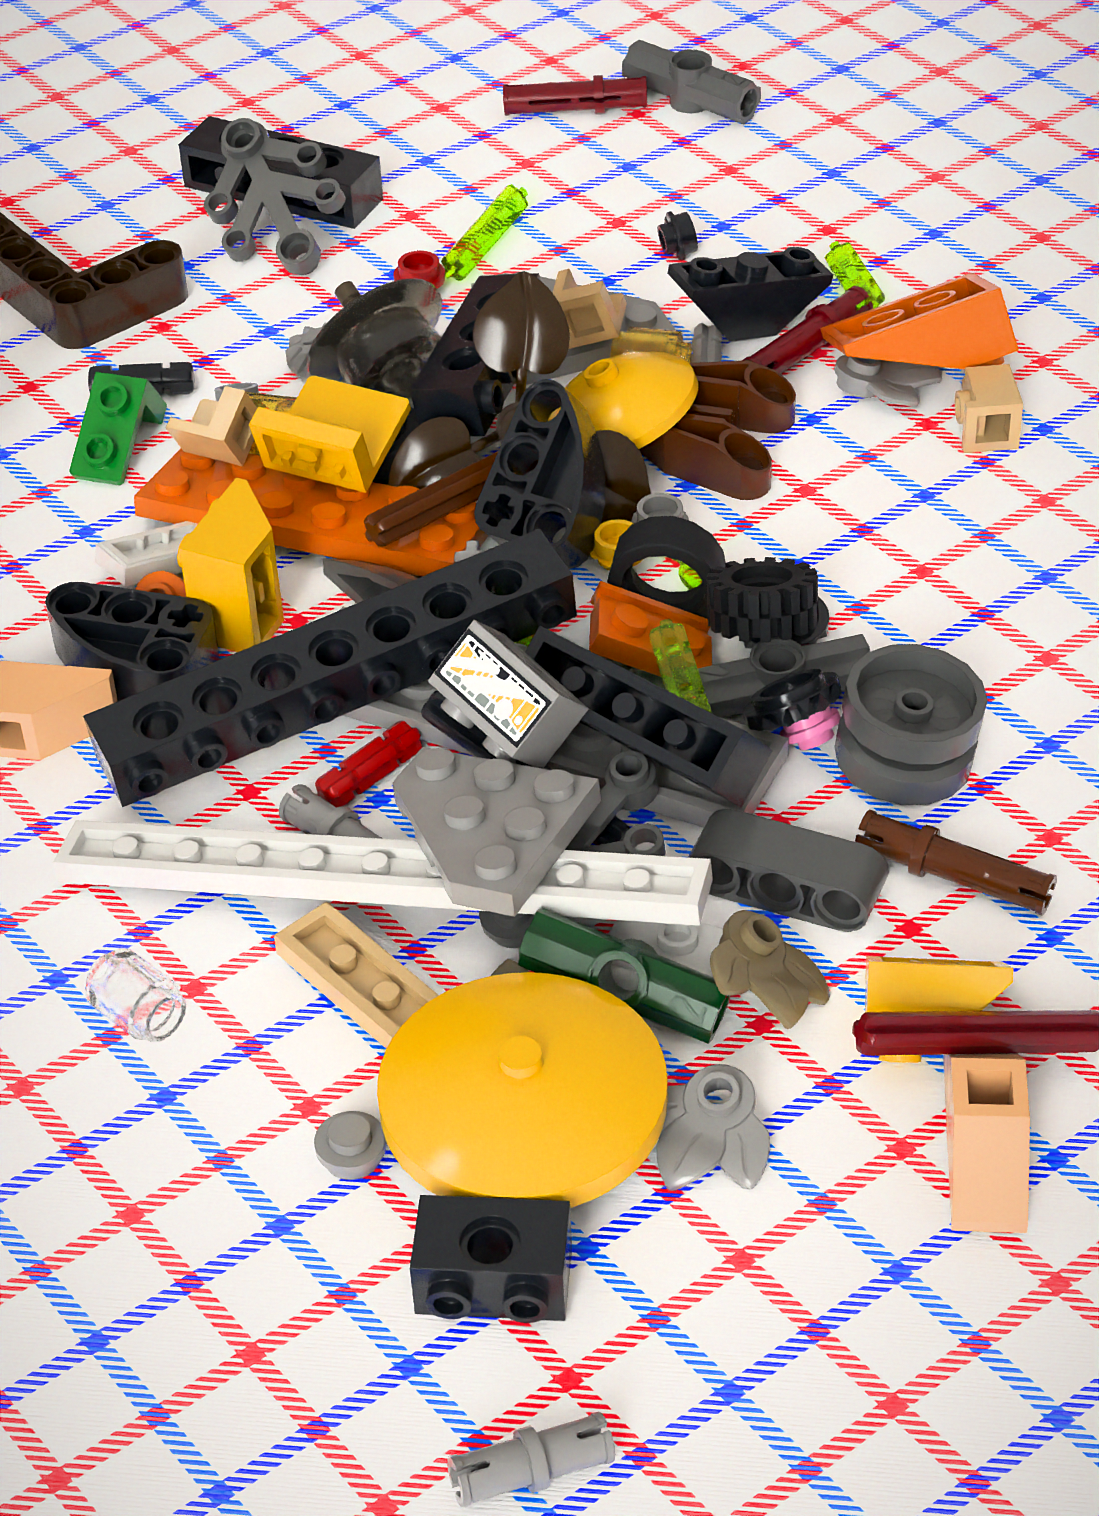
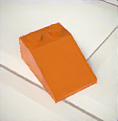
(940, 326)

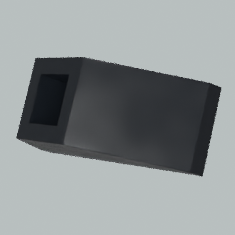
(753, 291)

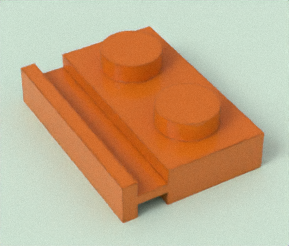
(623, 624)

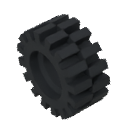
(762, 599)

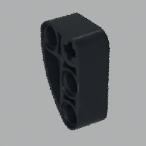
(562, 488)
(132, 632)

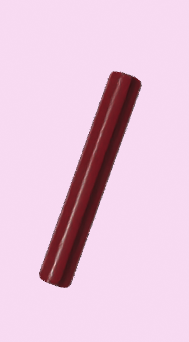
(976, 1032)

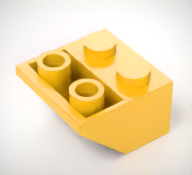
(234, 568)

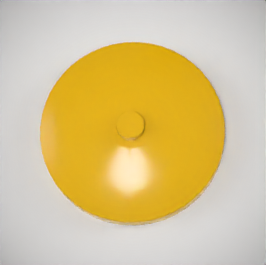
(523, 1090)

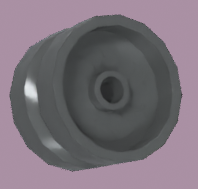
(910, 724)

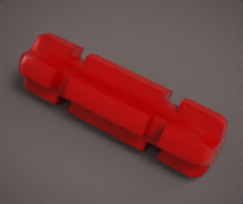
(369, 764)

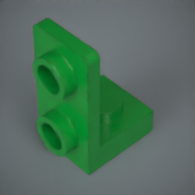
(111, 426)

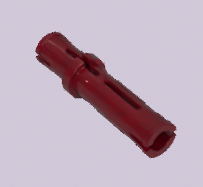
(575, 95)
(807, 335)

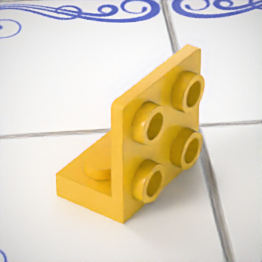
(331, 433)

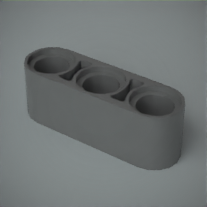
(791, 870)

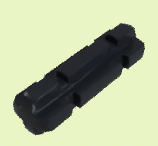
(178, 377)

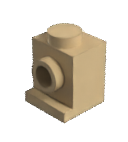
(989, 409)

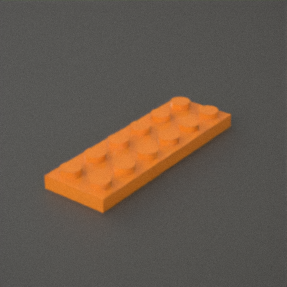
(307, 512)

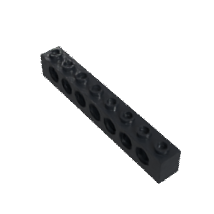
(325, 667)

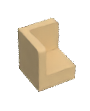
(589, 310)
(218, 428)

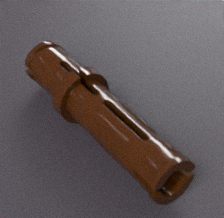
(930, 853)

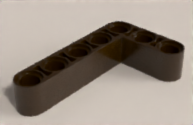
(89, 304)

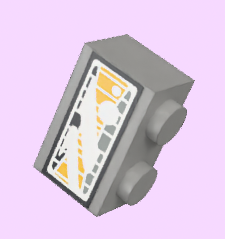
(506, 696)

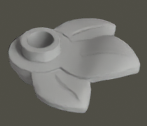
(884, 379)
(709, 1134)

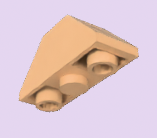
(46, 706)
(987, 1141)

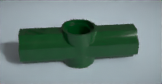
(665, 990)

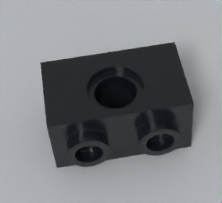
(491, 1258)

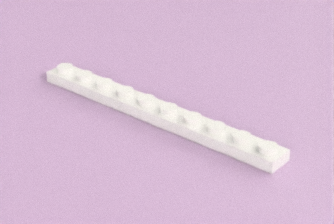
(367, 871)

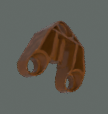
(709, 439)

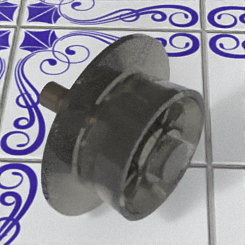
(379, 336)

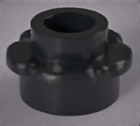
(677, 235)

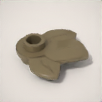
(759, 960)

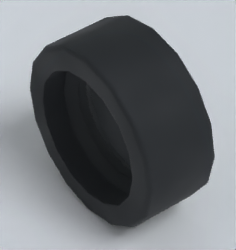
(673, 539)

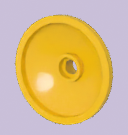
(636, 394)

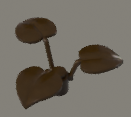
(522, 332)

